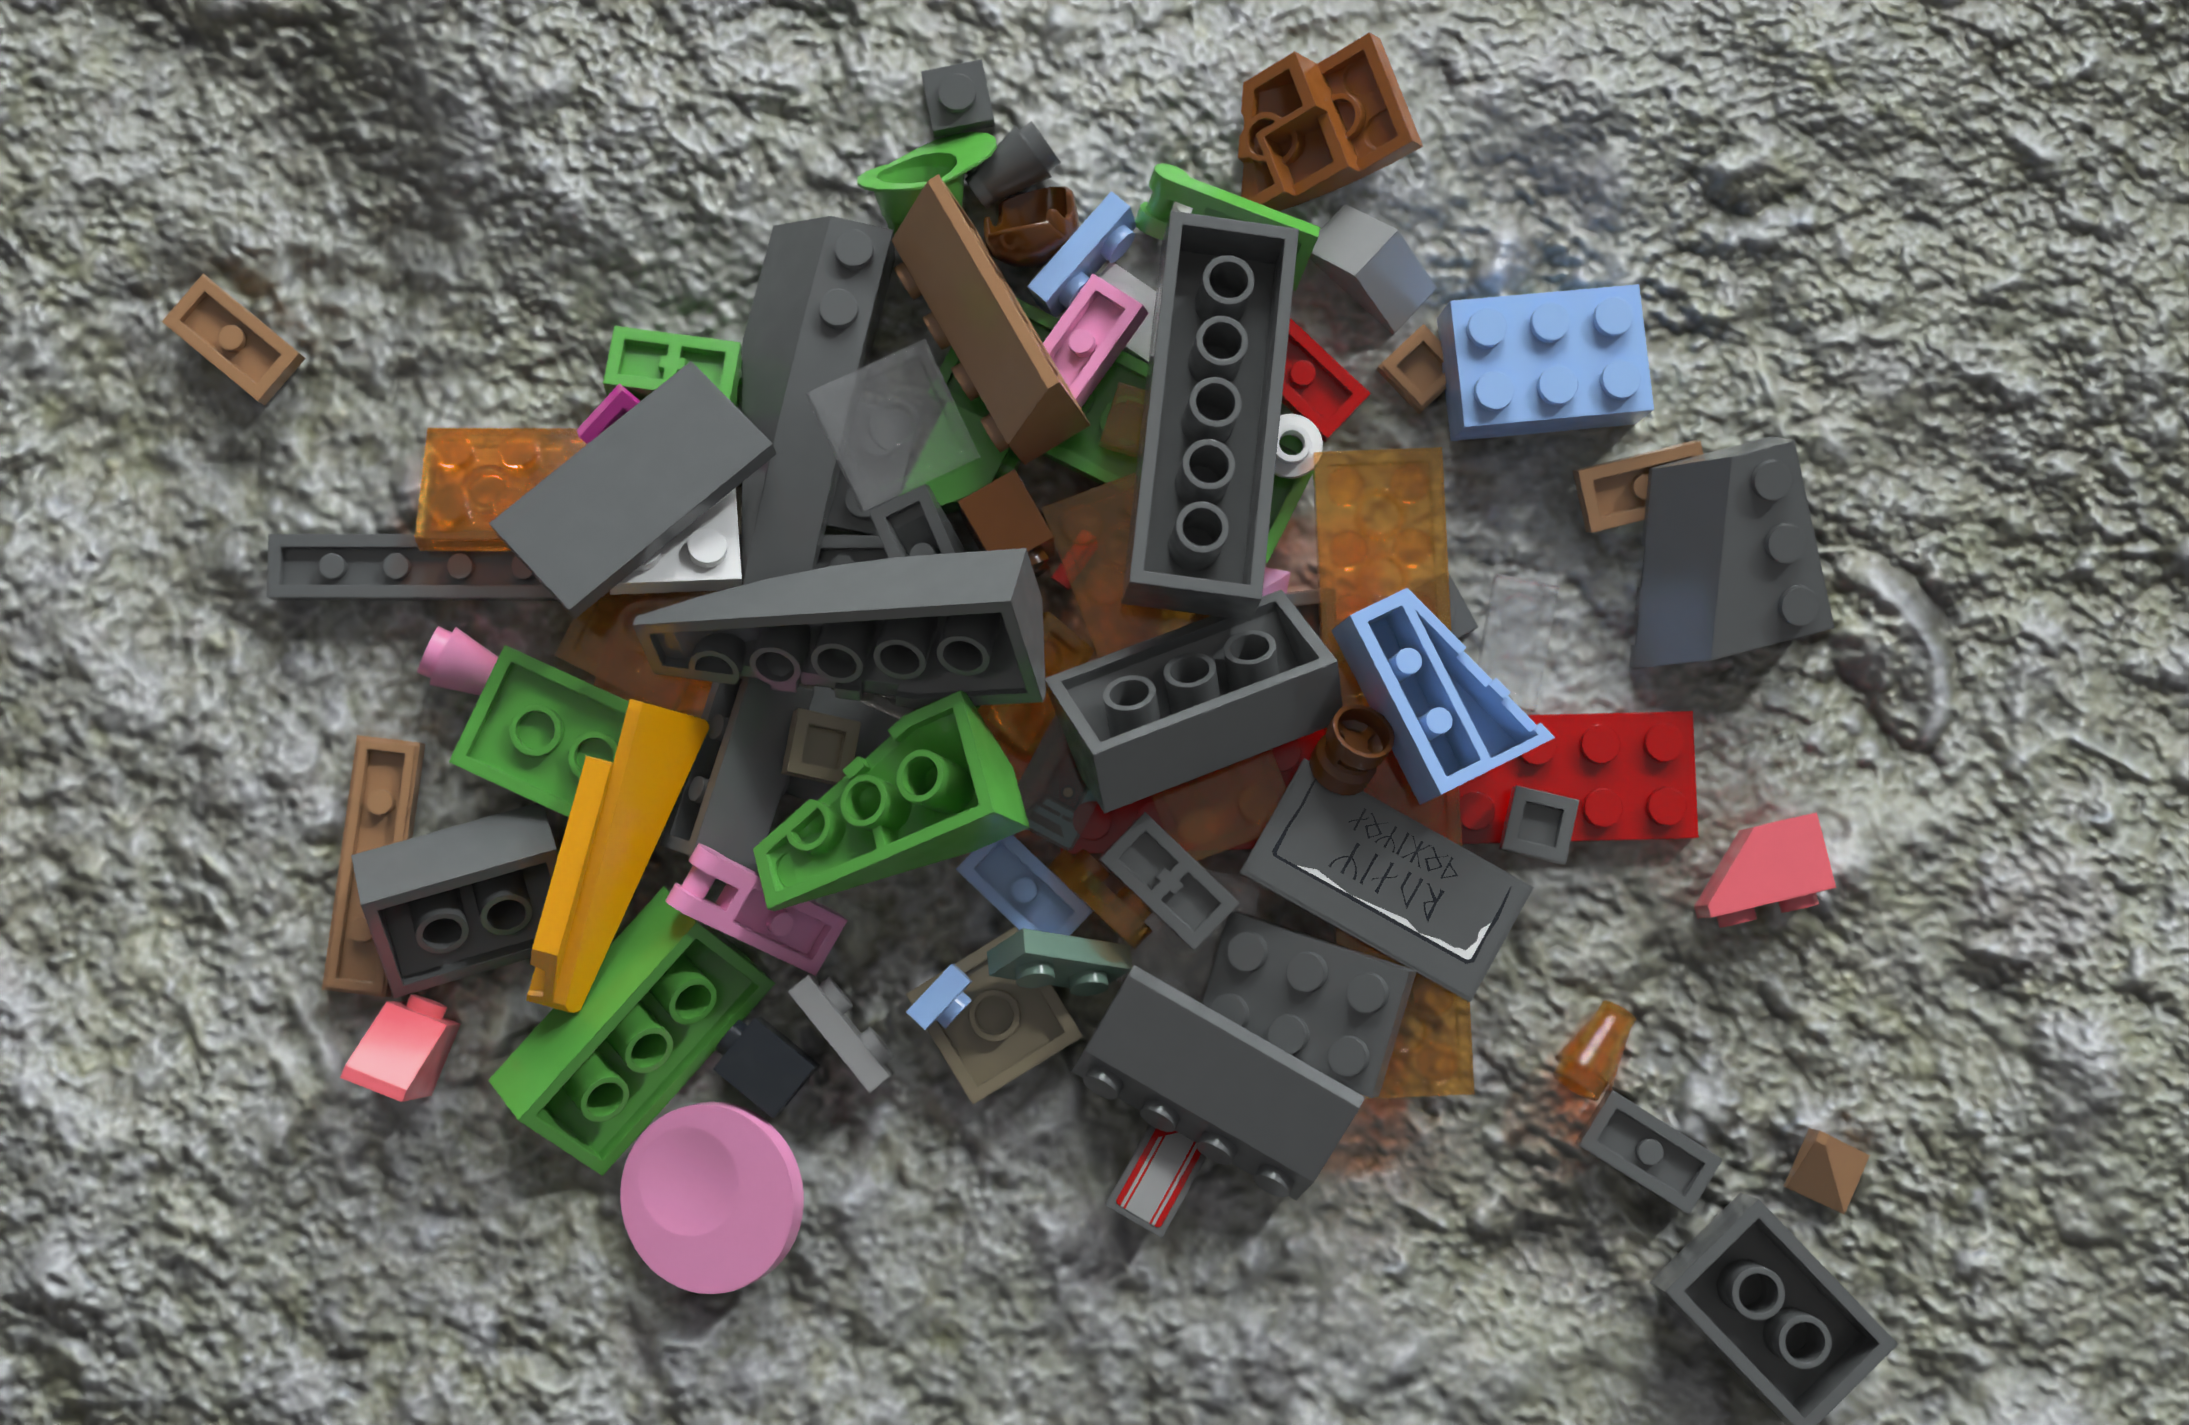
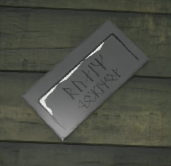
(1387, 882)

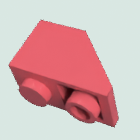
(1765, 866)

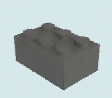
(1773, 1312)

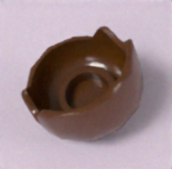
(1032, 227)

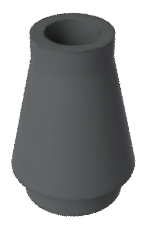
(1016, 164)

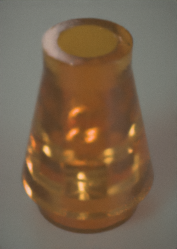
(1595, 1052)

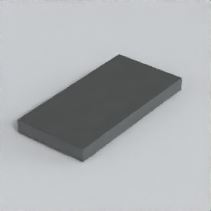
(633, 489)

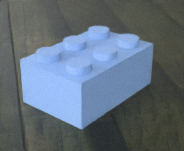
(1545, 362)

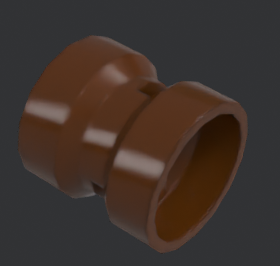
(1351, 749)

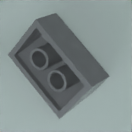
(457, 897)

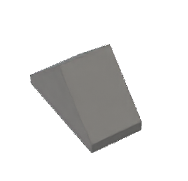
(1373, 266)

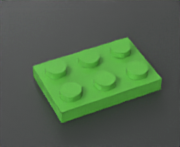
(538, 729)

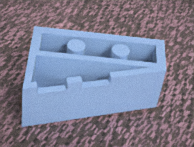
(1440, 703)

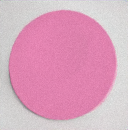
(711, 1197)

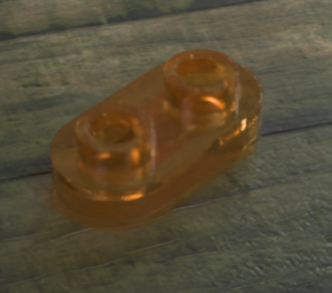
(1120, 911)

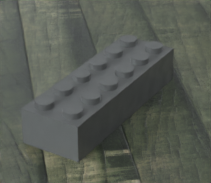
(1211, 417)

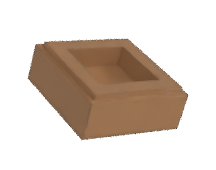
(1416, 369)

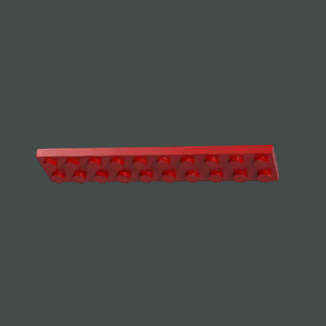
(1624, 769)

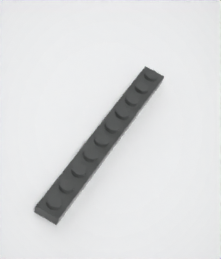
(396, 570)

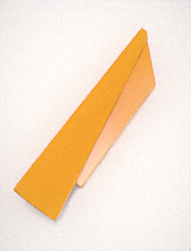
(607, 847)

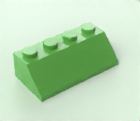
(641, 1034)

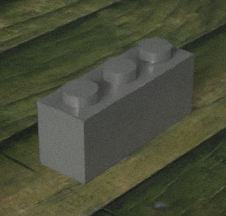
(737, 771)

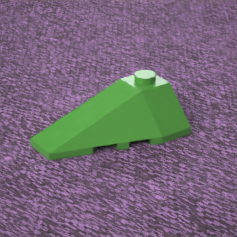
(912, 802)

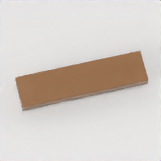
(377, 814)

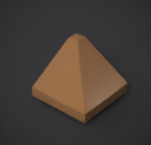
(1826, 1170)

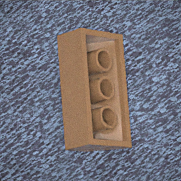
(985, 327)

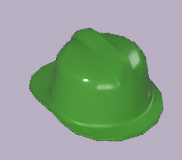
(902, 180)

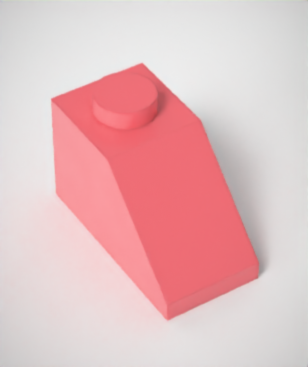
(403, 1049)

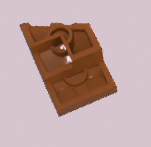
(1322, 124)

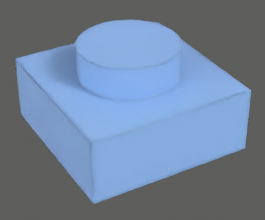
(943, 999)

